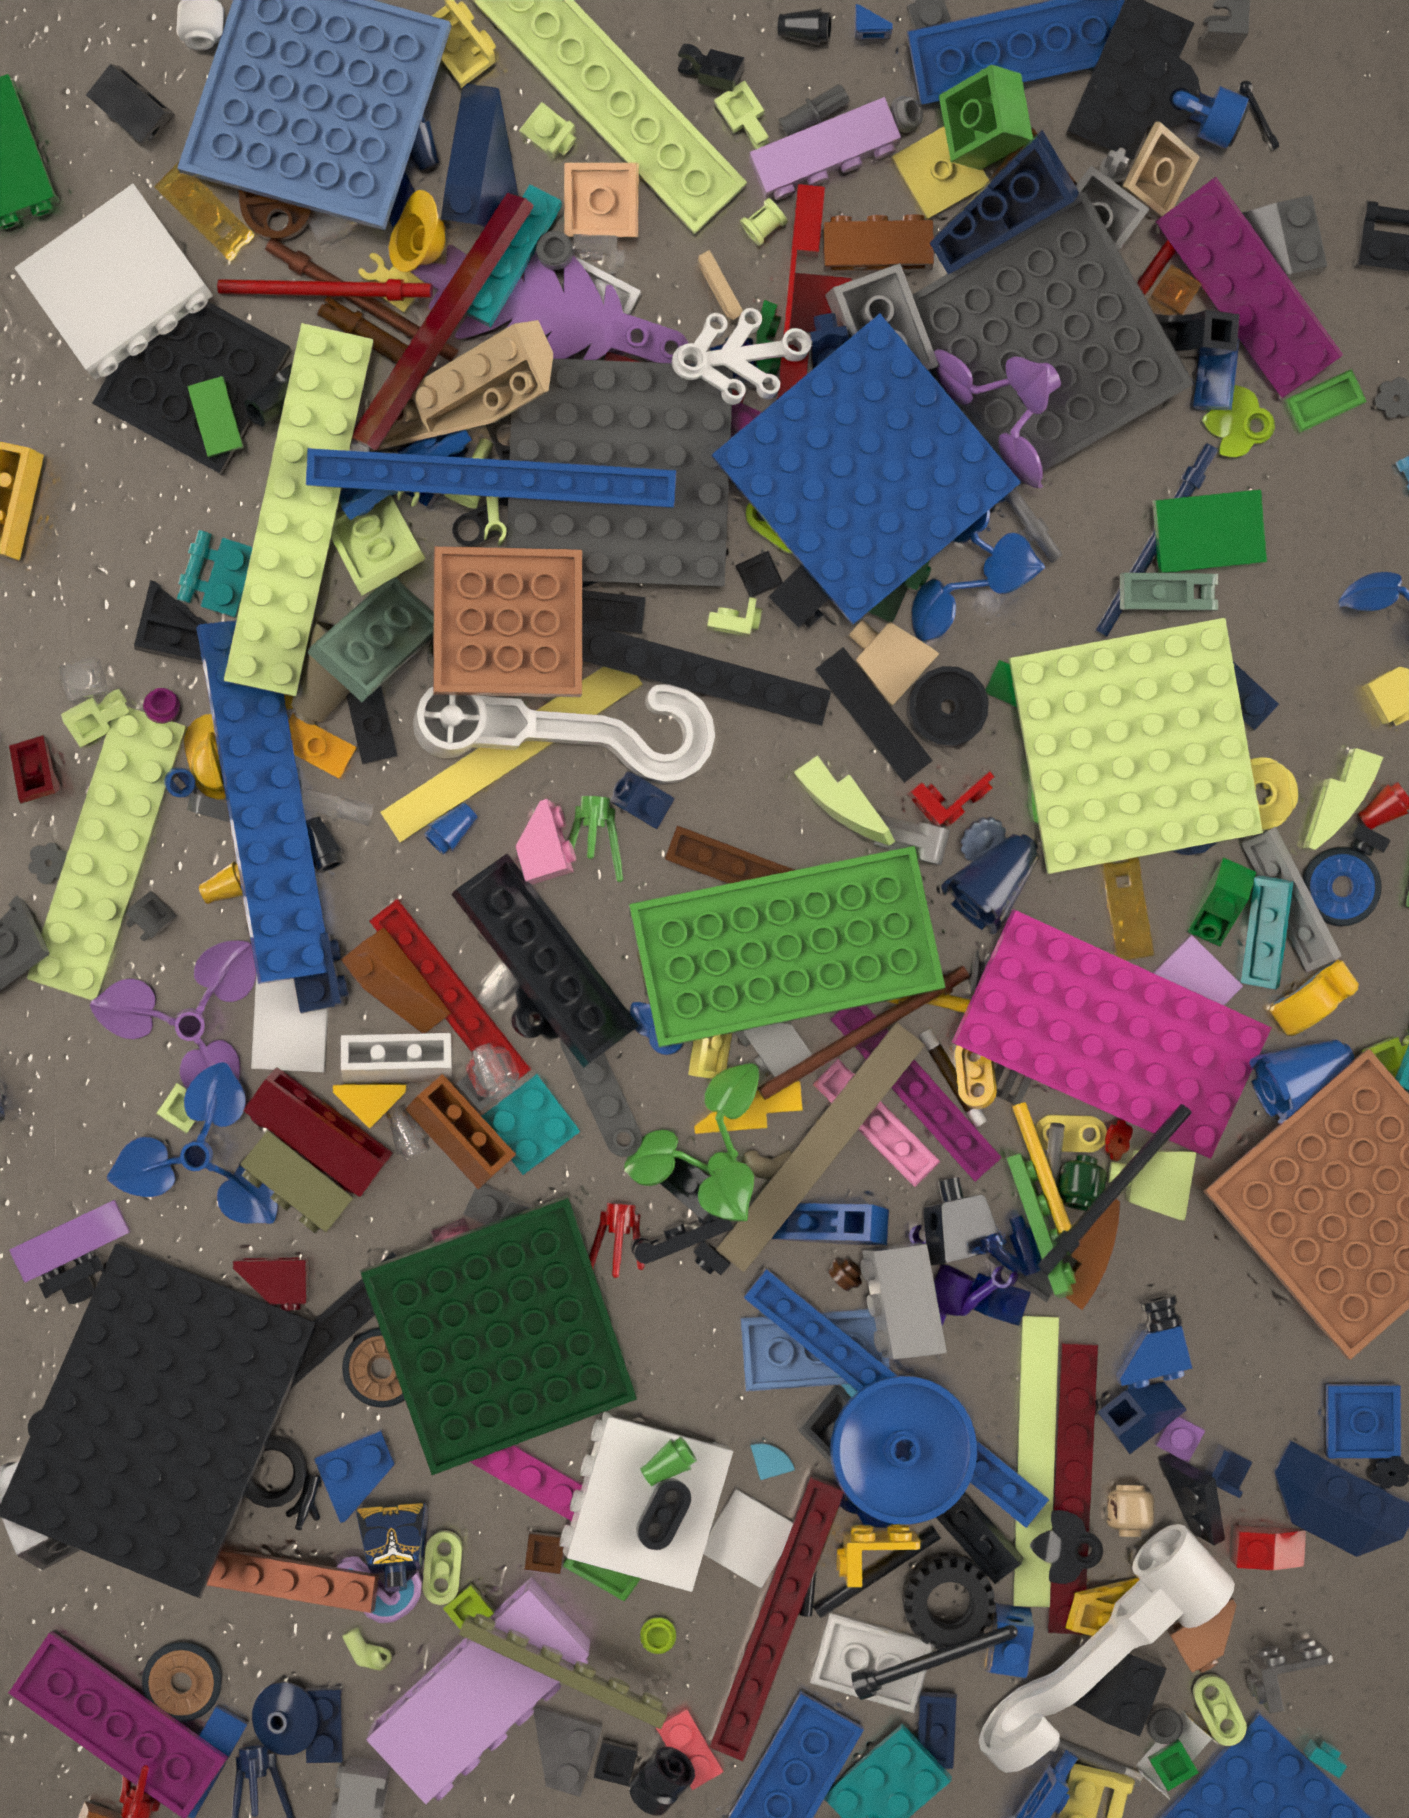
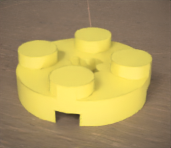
(1282, 788)

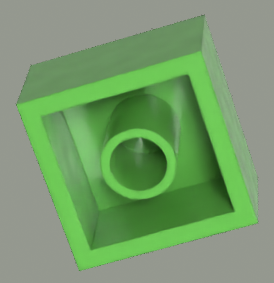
(985, 117)

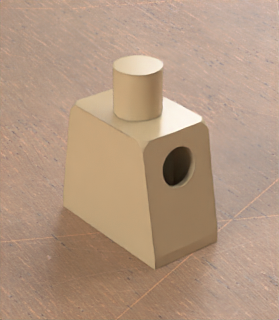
(891, 658)

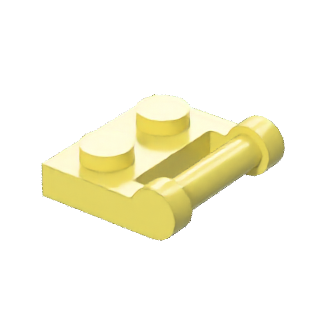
(1086, 1790)

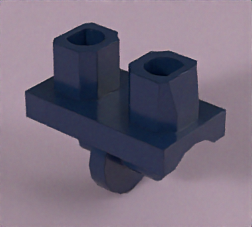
(826, 337)

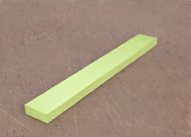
(1036, 1449)

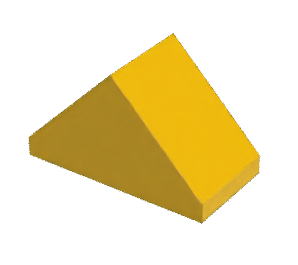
(370, 1100)

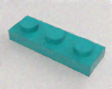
(1267, 932)

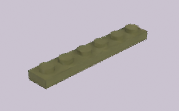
(577, 1676)

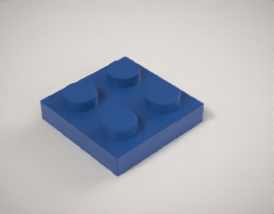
(1363, 1420)

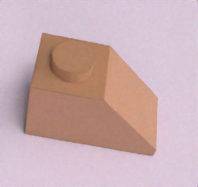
(1205, 1643)

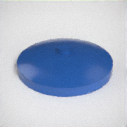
(903, 1450)

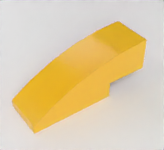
(755, 1117)

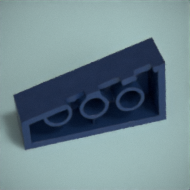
(1016, 198)

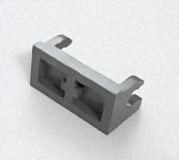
(1229, 30)

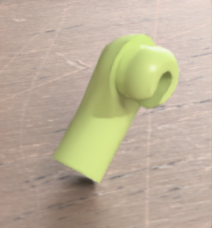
(366, 1654)

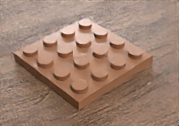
(507, 622)

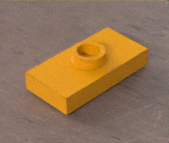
(320, 747)

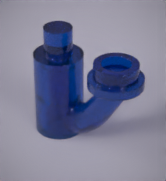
(1024, 1246)

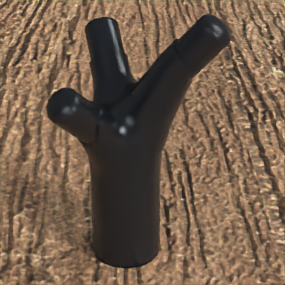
(306, 1502)

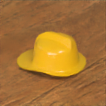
(418, 234)
(203, 757)

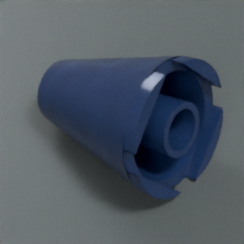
(993, 882)

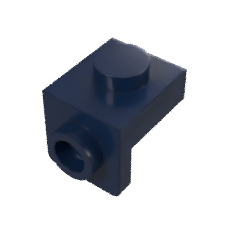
(641, 799)

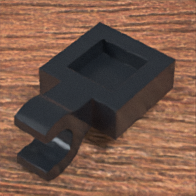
(714, 70)

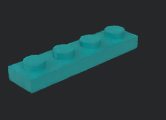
(515, 259)

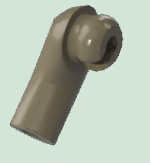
(762, 1166)

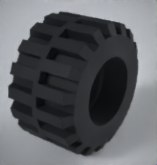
(939, 1571)

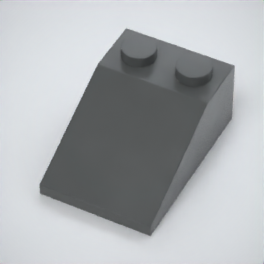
(1291, 235)

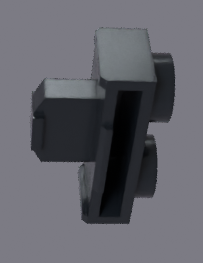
(74, 1281)

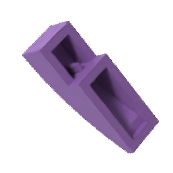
(69, 1241)

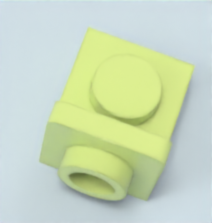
(549, 131)
(729, 622)

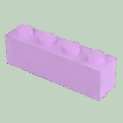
(824, 149)

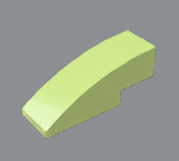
(1341, 798)
(843, 801)

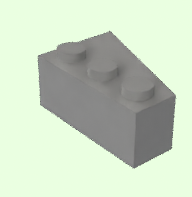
(362, 1788)

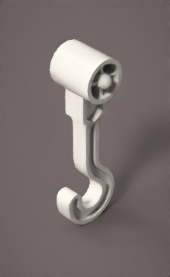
(456, 723)
(1174, 1583)

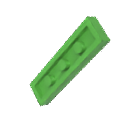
(1037, 1212)

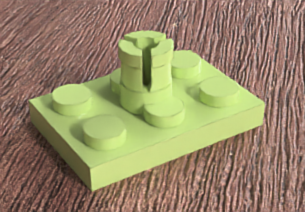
(376, 545)

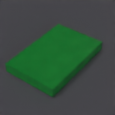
(1209, 531)

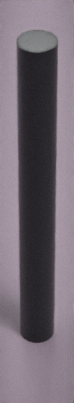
(875, 1573)

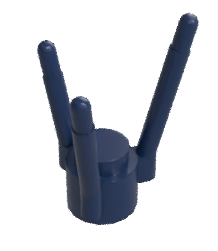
(254, 1762)

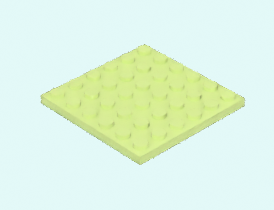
(1136, 745)

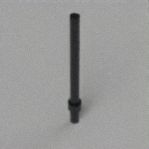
(1068, 1240)

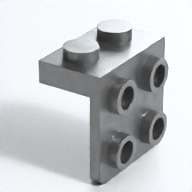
(1271, 1661)

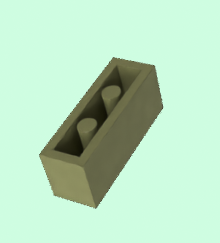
(295, 1183)

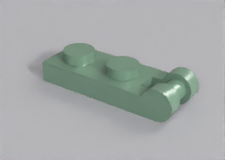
(1167, 591)

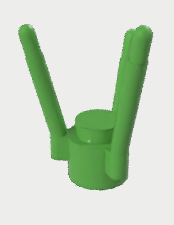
(594, 813)

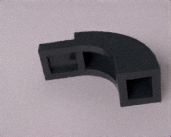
(1202, 332)

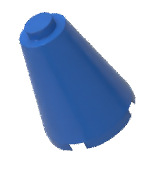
(1296, 1074)

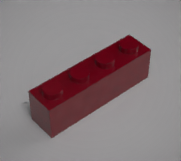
(317, 1132)

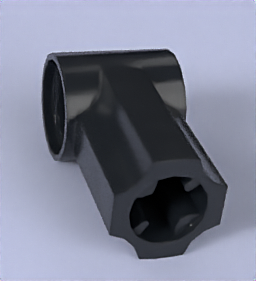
(269, 401)

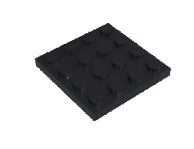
(208, 344)

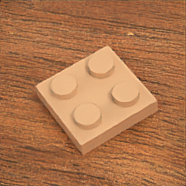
(601, 199)

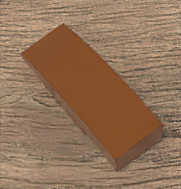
(1094, 1255)

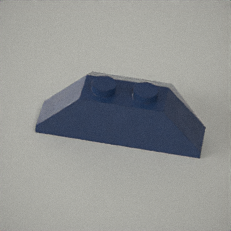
(1338, 1502)

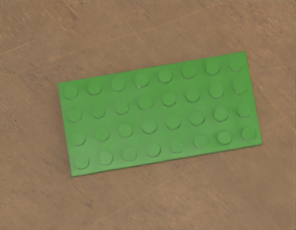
(786, 946)

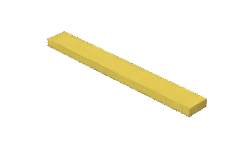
(488, 765)

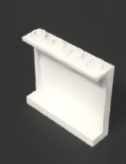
(114, 282)
(617, 1494)

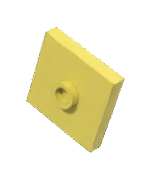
(932, 176)

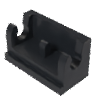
(129, 103)

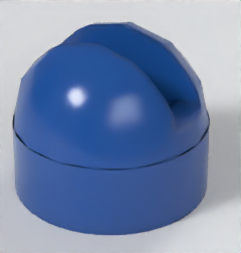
(185, 776)

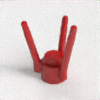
(620, 1219)
(136, 1801)

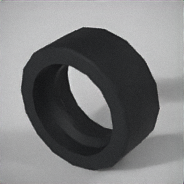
(286, 1495)

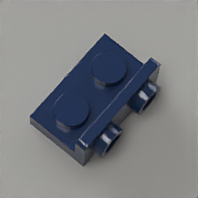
(323, 990)

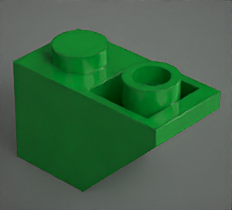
(1222, 901)

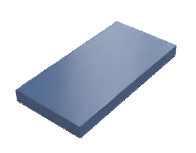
(781, 1362)

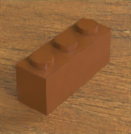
(877, 243)
(460, 1131)

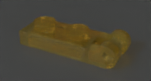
(202, 210)
(1128, 910)

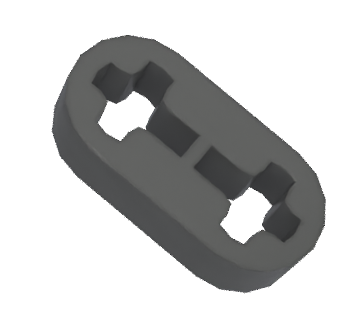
(208, 807)

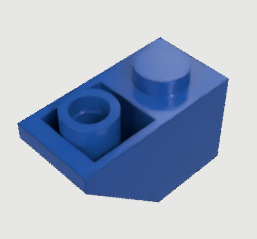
(1154, 1356)

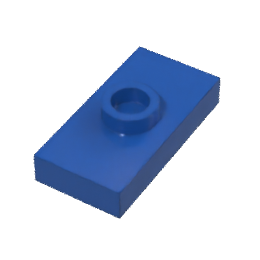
(1216, 381)

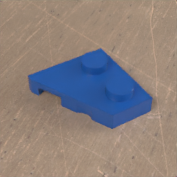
(354, 1471)

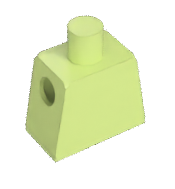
(1162, 1183)

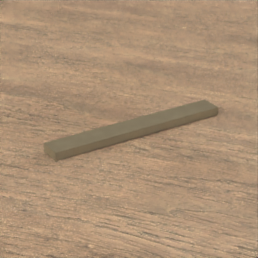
(820, 1146)

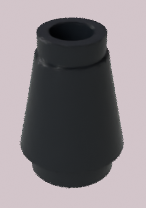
(807, 26)
(324, 847)

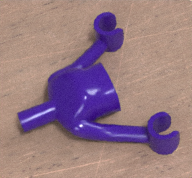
(953, 1286)

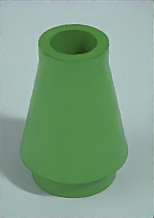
(669, 1461)

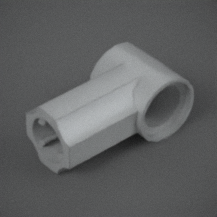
(928, 839)

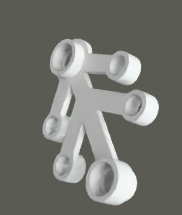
(737, 357)

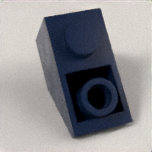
(1141, 1414)

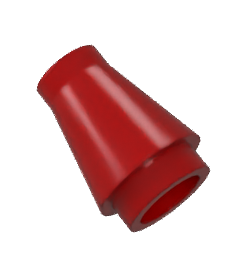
(1386, 806)

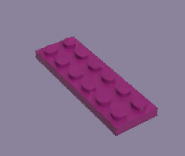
(1249, 282)
(117, 1724)

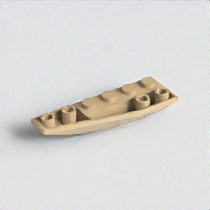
(477, 386)

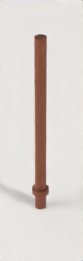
(859, 1035)

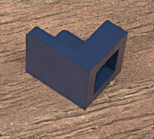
(1228, 1470)

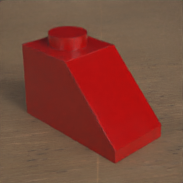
(1267, 1547)

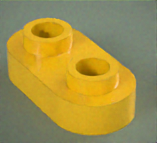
(973, 1075)

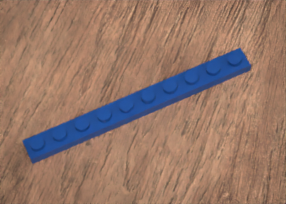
(490, 478)
(862, 1368)

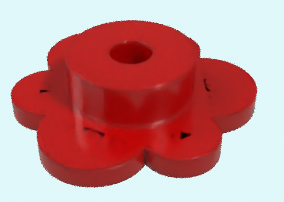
(1118, 1139)

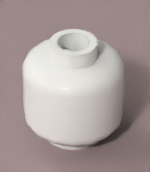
(200, 23)

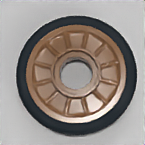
(359, 1374)
(197, 1665)

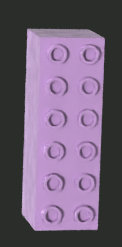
(473, 1697)

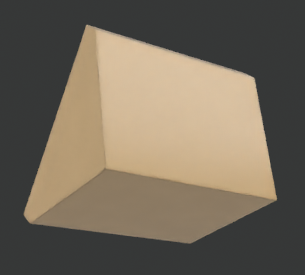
(1160, 170)

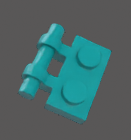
(227, 577)

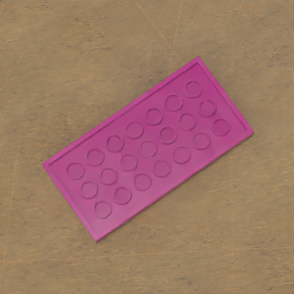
(1110, 1033)

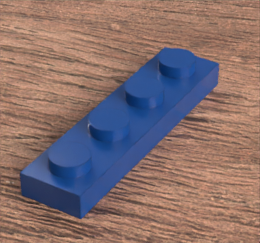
(361, 501)

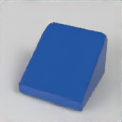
(870, 25)

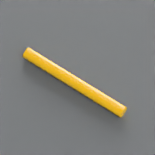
(1042, 1167)

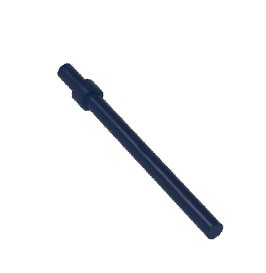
(1192, 479)

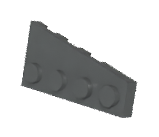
(19, 942)

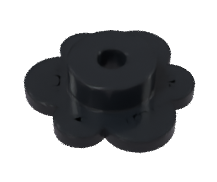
(1390, 1472)

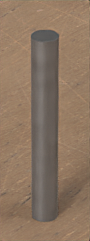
(1054, 1155)

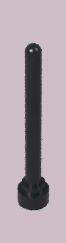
(868, 1682)

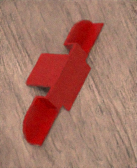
(805, 291)

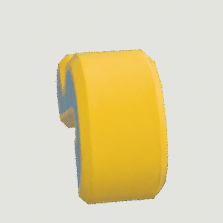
(1314, 998)

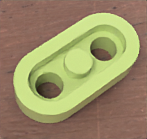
(442, 1566)
(1219, 1708)

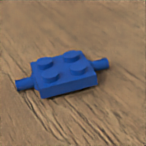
(1050, 1791)

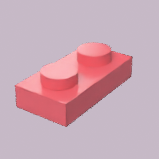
(685, 1735)

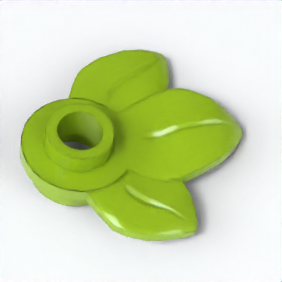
(1235, 424)

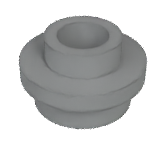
(906, 113)

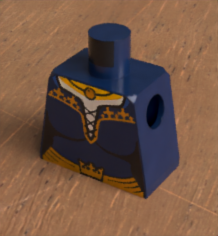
(394, 1540)

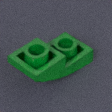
(768, 326)

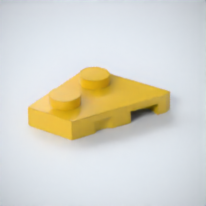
(1094, 1606)

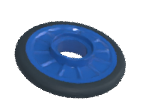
(1363, 878)

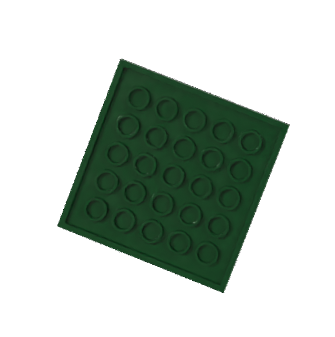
(498, 1334)

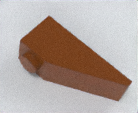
(394, 981)

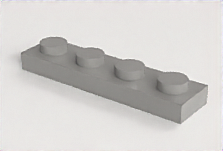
(1305, 923)

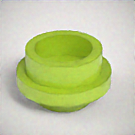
(658, 1635)

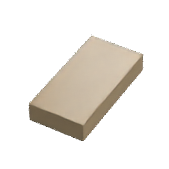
(720, 287)

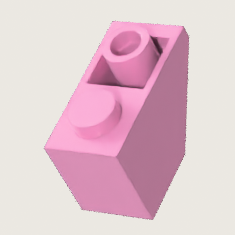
(543, 847)

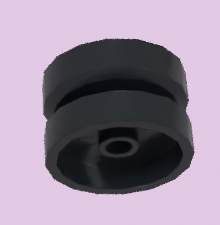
(927, 716)

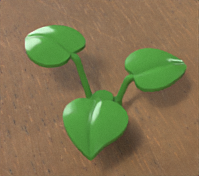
(731, 1182)

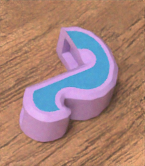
(389, 1605)

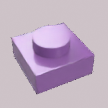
(1180, 1438)

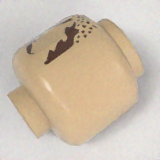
(1130, 1510)

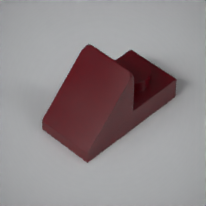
(33, 769)

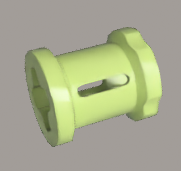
(763, 221)

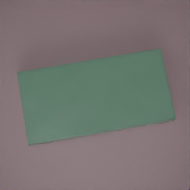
(375, 638)

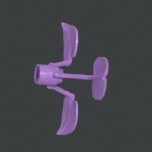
(1033, 386)
(223, 969)

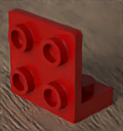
(930, 800)

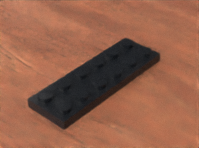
(544, 960)

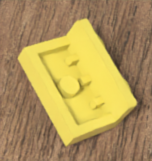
(466, 49)

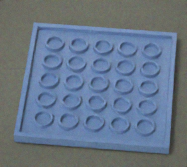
(316, 103)

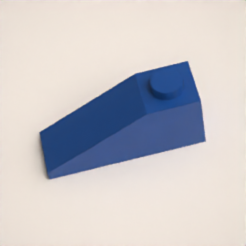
(836, 1224)

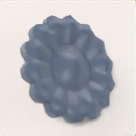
(982, 837)

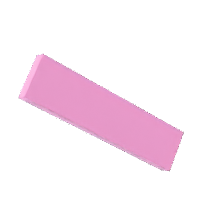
(883, 1130)

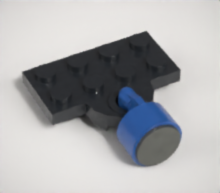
(1147, 82)

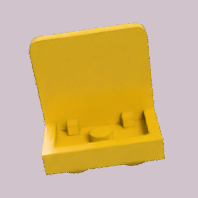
(864, 1538)

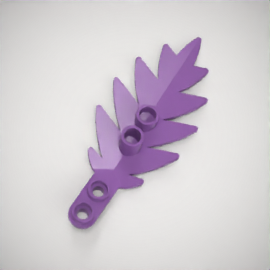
(573, 316)

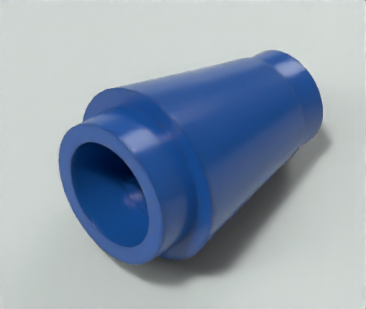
(450, 828)

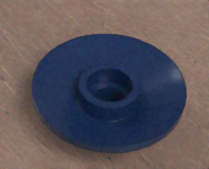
(298, 1716)

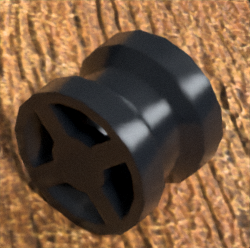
(1161, 1313)

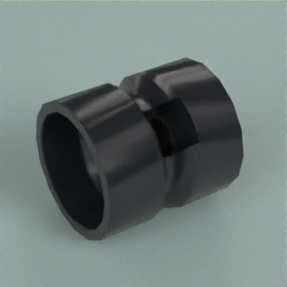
(661, 1781)

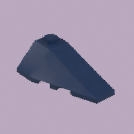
(479, 161)

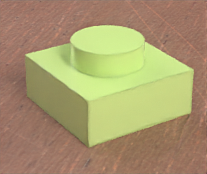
(174, 1111)

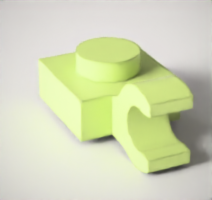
(741, 111)
(92, 720)

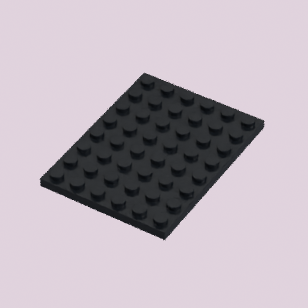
(157, 1420)

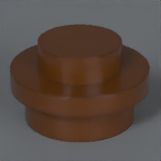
(846, 1273)

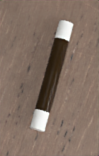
(949, 1072)

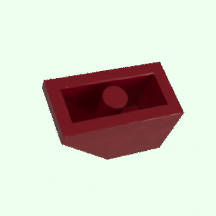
(277, 1279)

